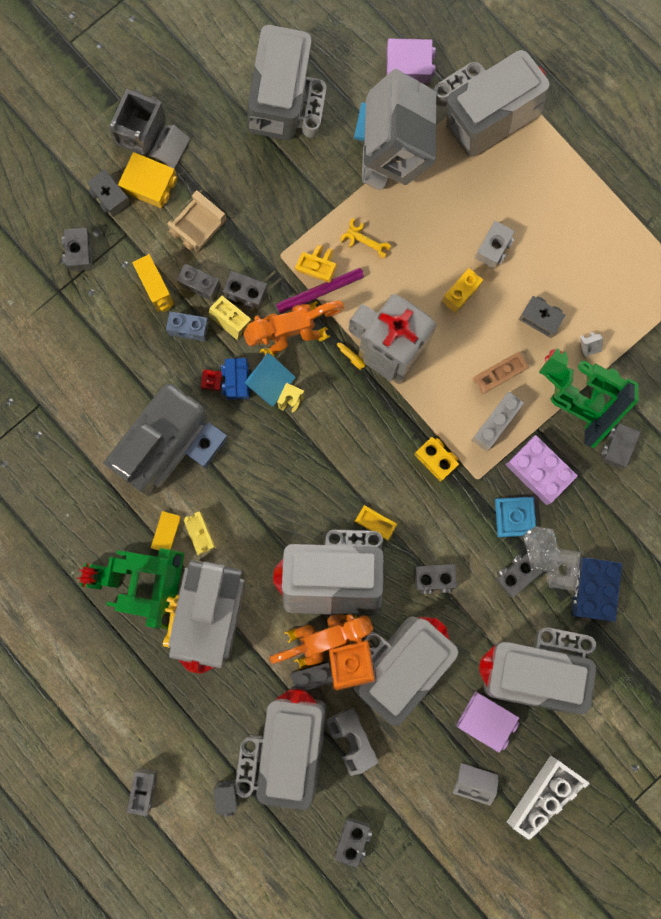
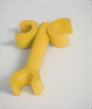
(353, 233)
(171, 609)

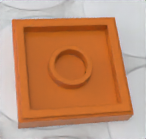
(351, 665)

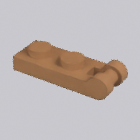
(501, 372)

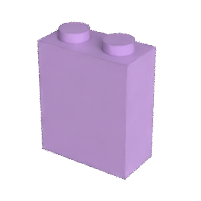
(412, 58)
(488, 722)

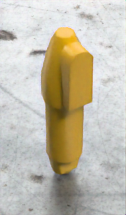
(355, 359)

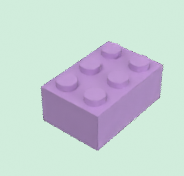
(541, 470)

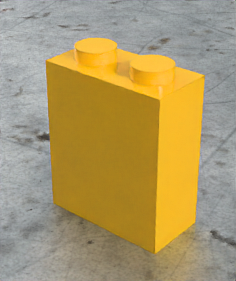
(147, 180)
(153, 283)

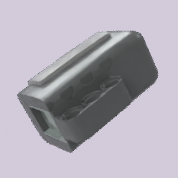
(157, 439)

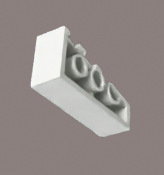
(545, 797)

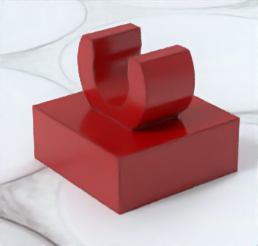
(211, 380)

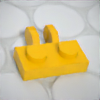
(315, 266)

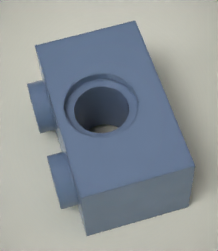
(187, 326)
(216, 439)

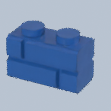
(236, 373)

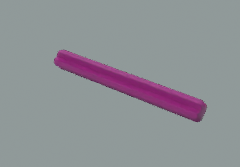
(320, 290)

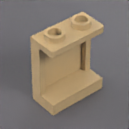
(197, 222)

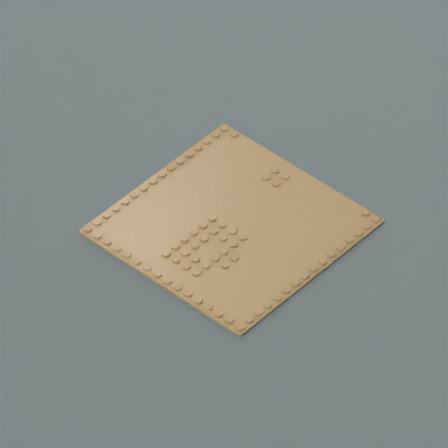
(569, 247)

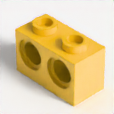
(462, 290)
(432, 463)

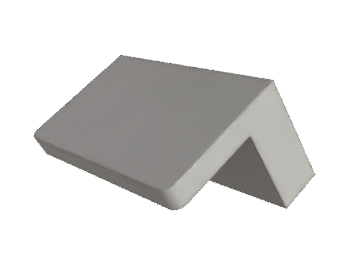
(169, 146)
(476, 784)

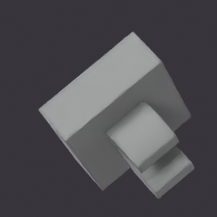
(591, 345)

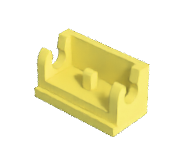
(229, 317)
(290, 395)
(199, 533)

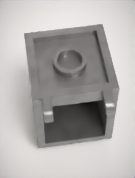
(132, 131)

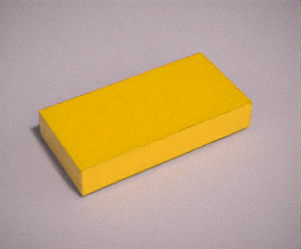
(375, 522)
(166, 531)

